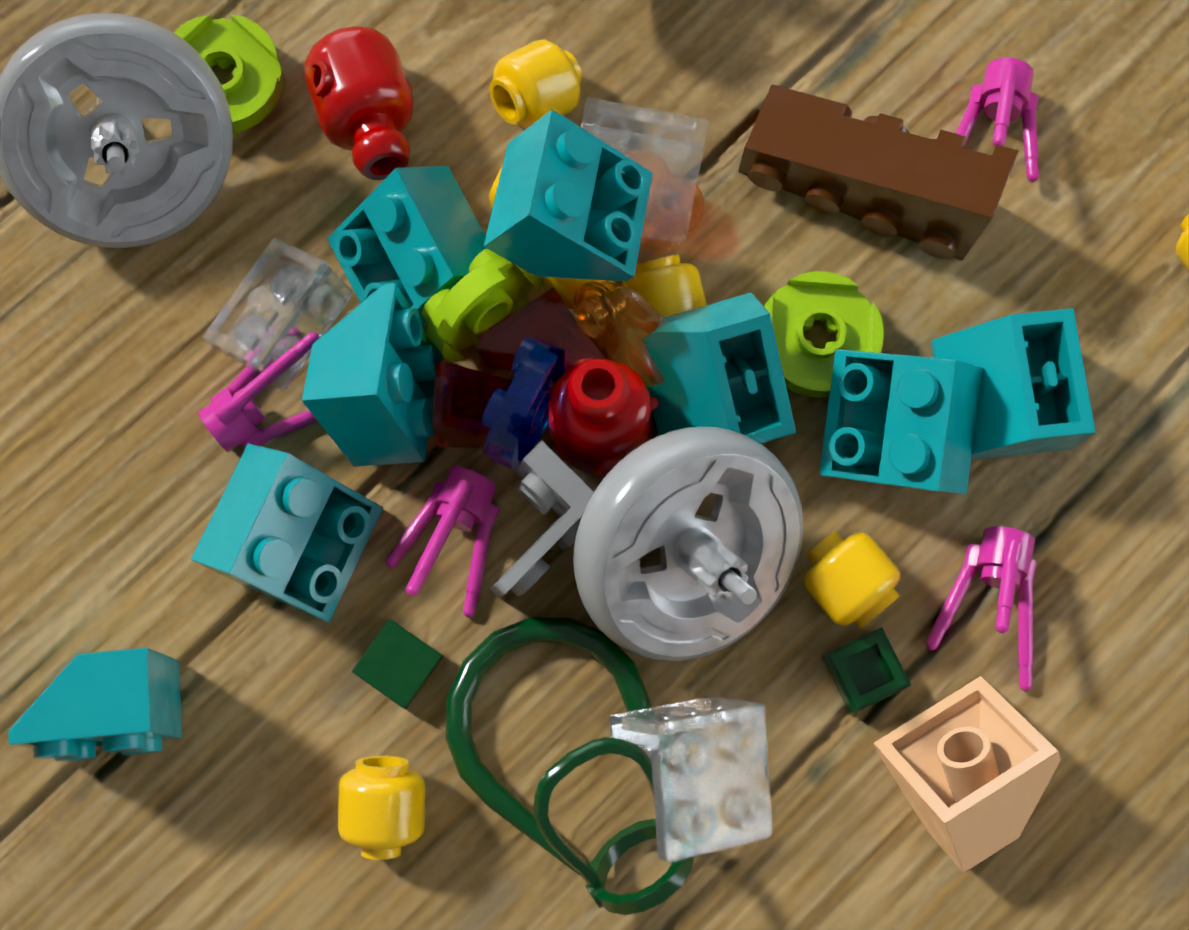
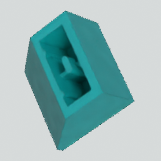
(568, 204)
(409, 234)
(721, 371)
(375, 381)
(1031, 383)
(901, 420)
(287, 531)
(106, 700)

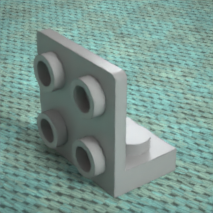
(546, 485)

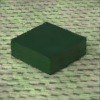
(397, 664)
(866, 670)

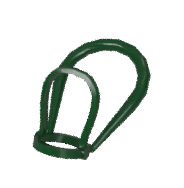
(537, 825)

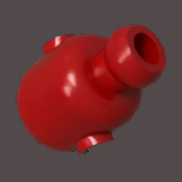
(361, 98)
(599, 414)

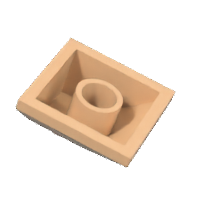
(970, 771)

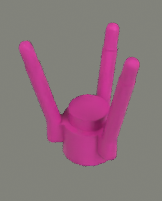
(1004, 98)
(235, 414)
(457, 504)
(1007, 565)

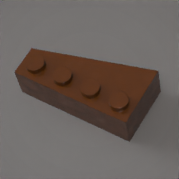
(877, 171)

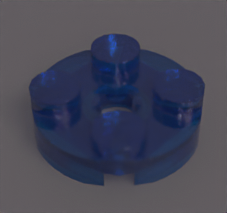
(521, 413)

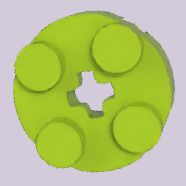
(258, 69)
(476, 303)
(845, 312)

